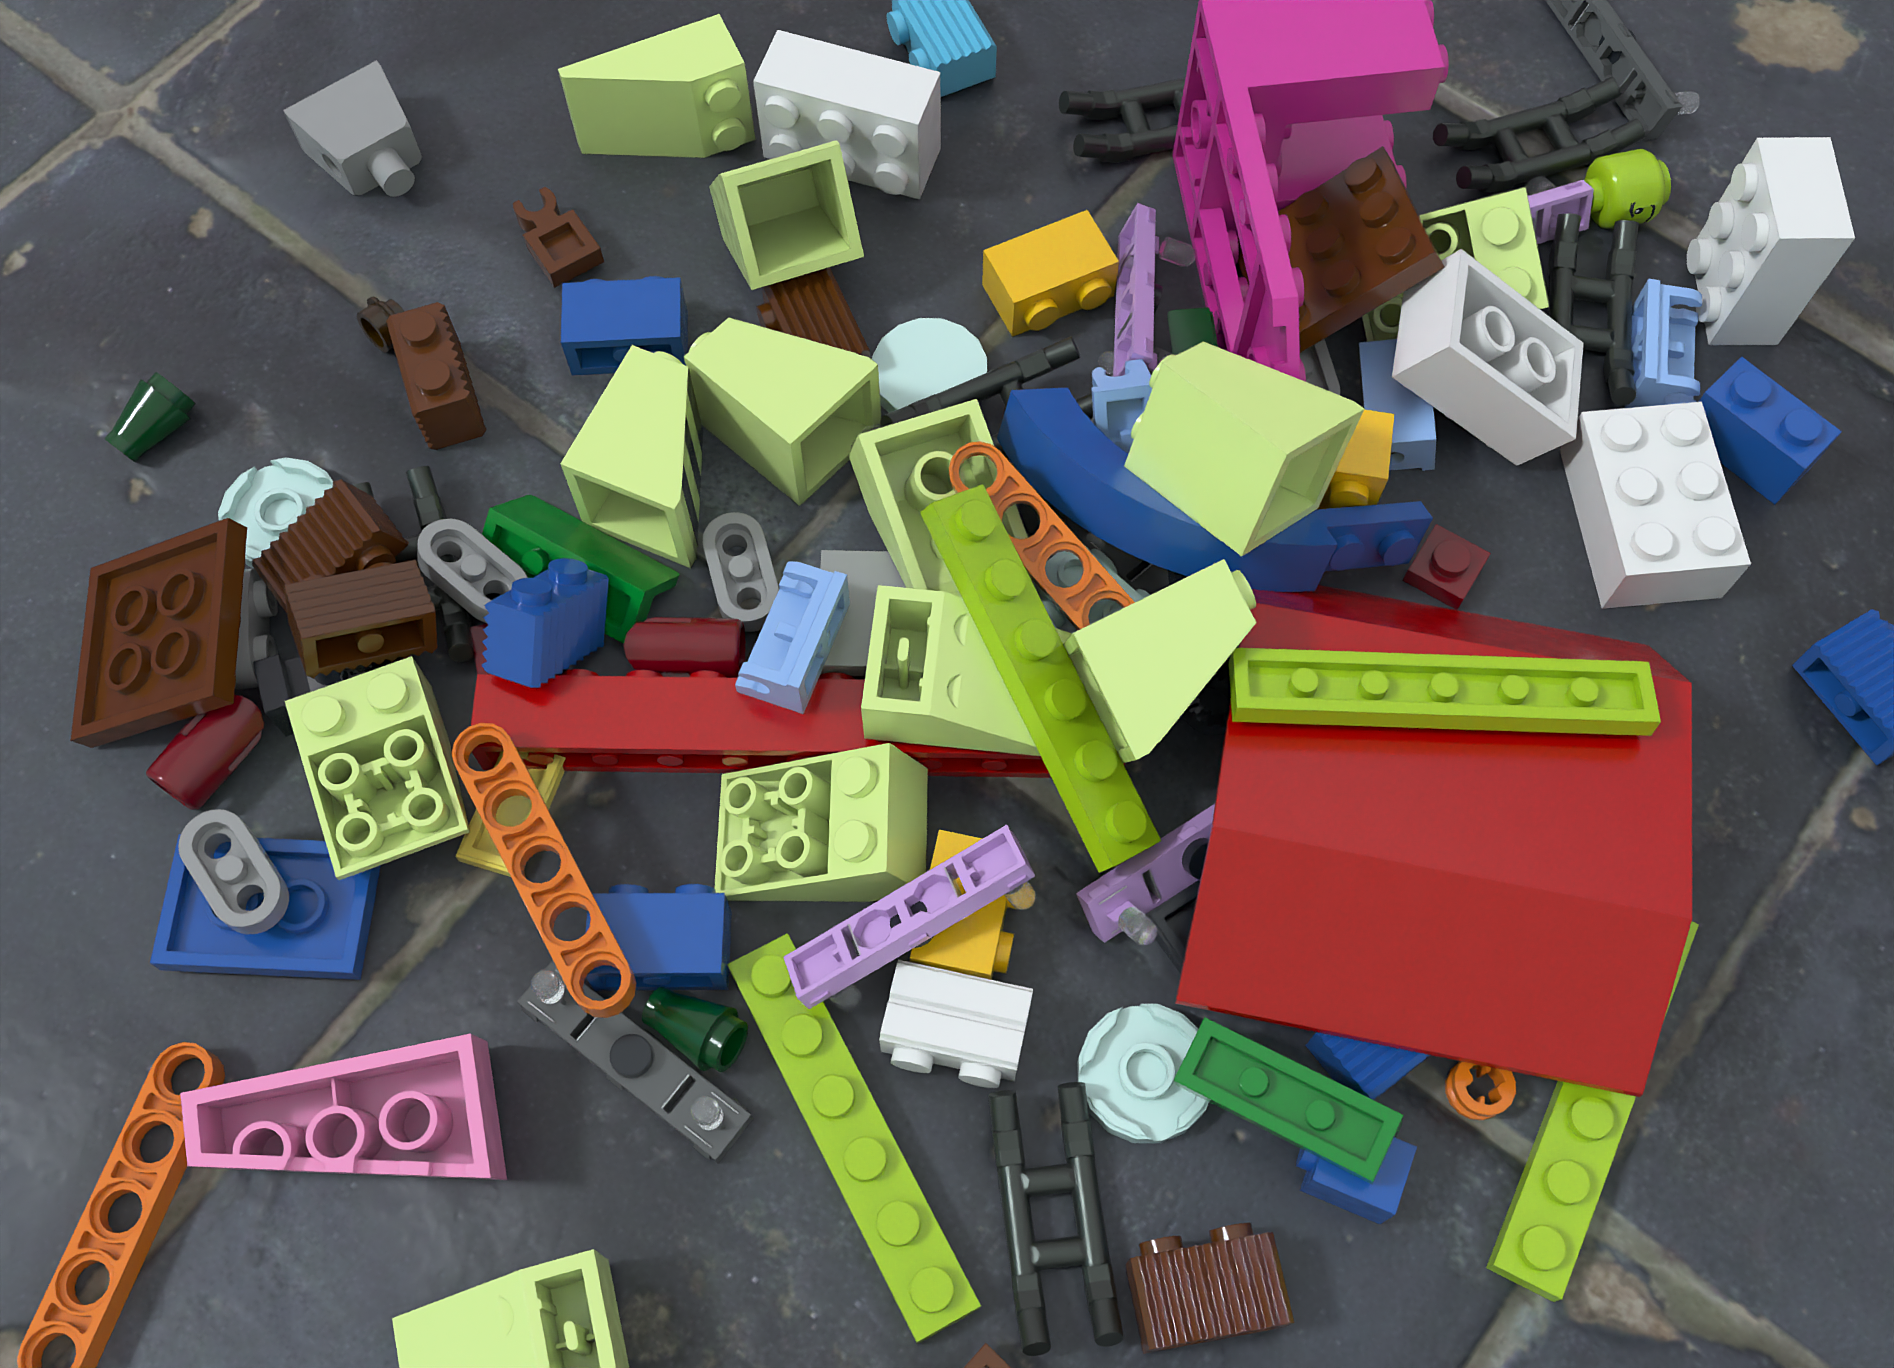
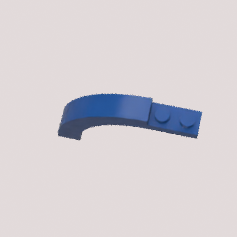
(1087, 481)

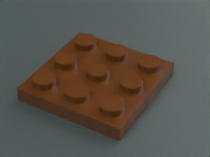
(1355, 245)
(160, 634)

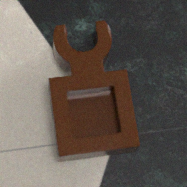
(558, 241)

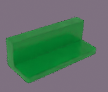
(538, 533)
(1289, 1100)

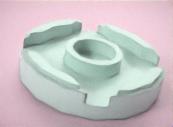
(925, 360)
(272, 500)
(1131, 1073)

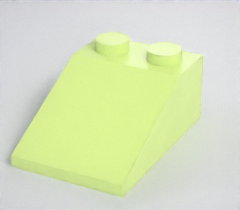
(663, 95)
(908, 469)

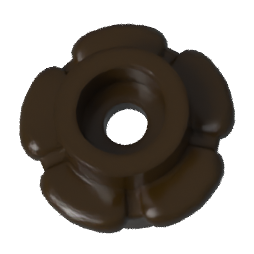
(374, 324)

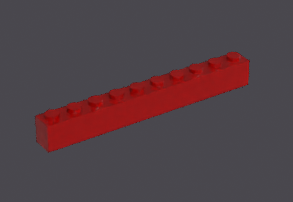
(695, 726)

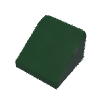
(1190, 328)

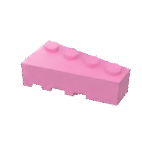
(373, 1114)

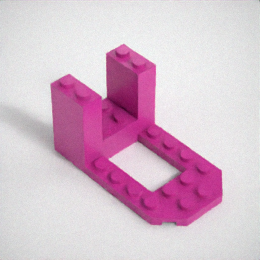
(1274, 110)

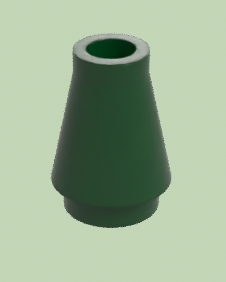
(149, 416)
(698, 1028)

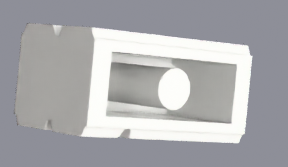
(955, 1023)

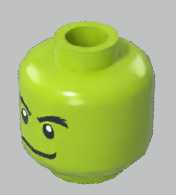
(1627, 187)

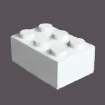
(872, 105)
(1770, 240)
(1489, 360)
(1653, 505)

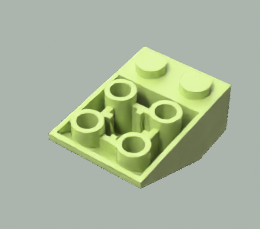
(1492, 231)
(935, 677)
(378, 766)
(823, 827)
(530, 1318)

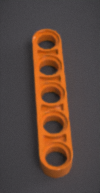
(1049, 539)
(563, 891)
(95, 1240)

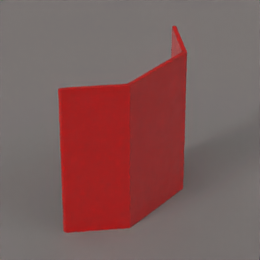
(1450, 882)

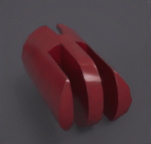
(687, 645)
(207, 752)

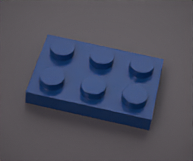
(316, 938)

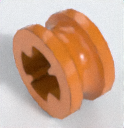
(1500, 1096)

